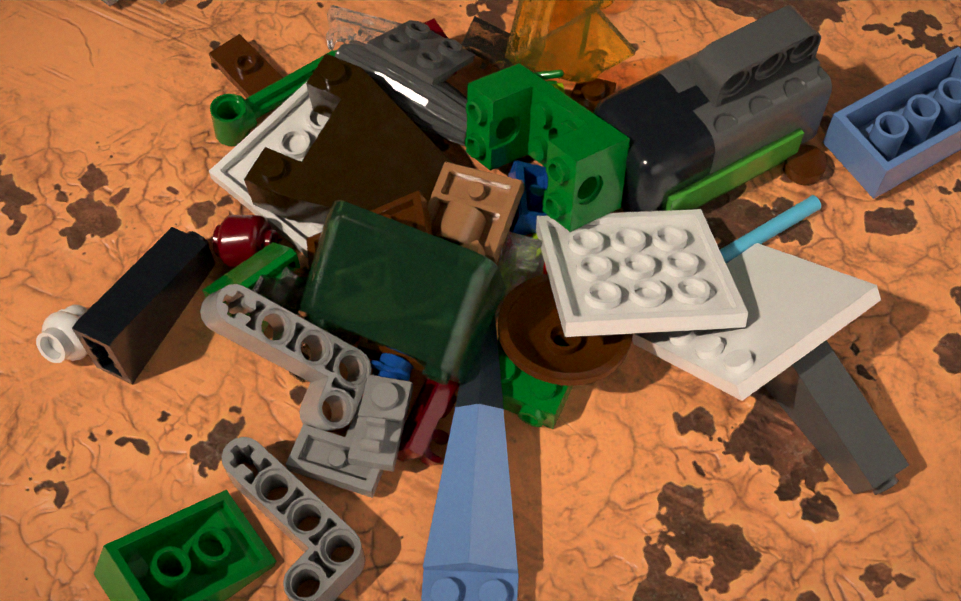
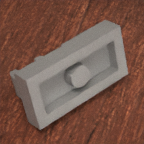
(380, 423)

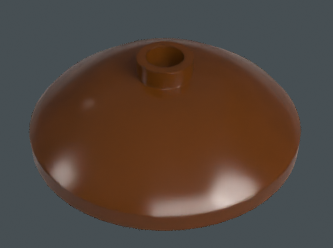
(532, 334)

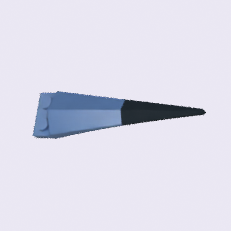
(472, 526)

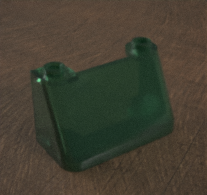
(402, 290)

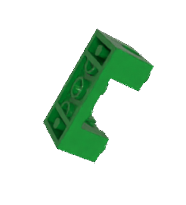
(524, 115)

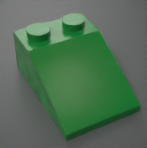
(187, 556)

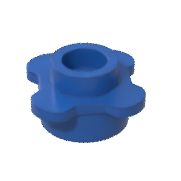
(392, 367)

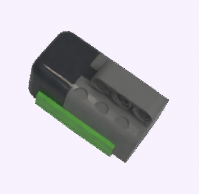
(720, 114)

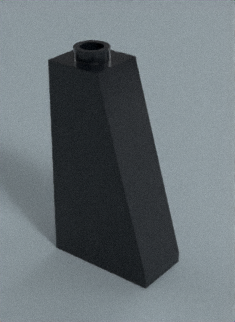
(144, 304)

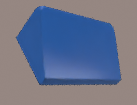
(531, 203)

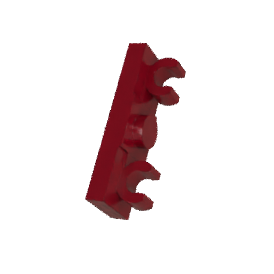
(432, 404)

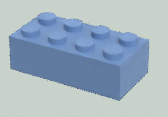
(901, 126)

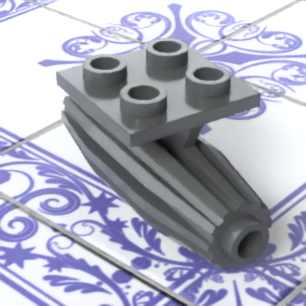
(413, 71)

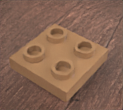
(474, 207)

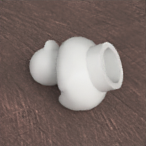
(57, 337)

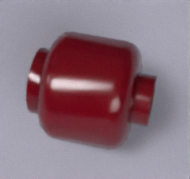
(241, 238)

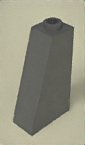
(838, 421)

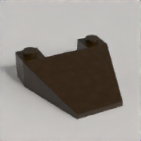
(361, 156)

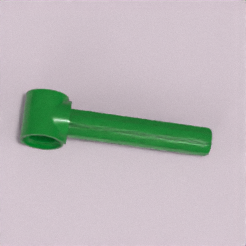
(236, 116)

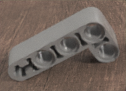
(285, 351)
(289, 513)

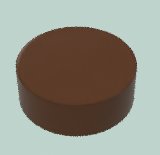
(806, 165)

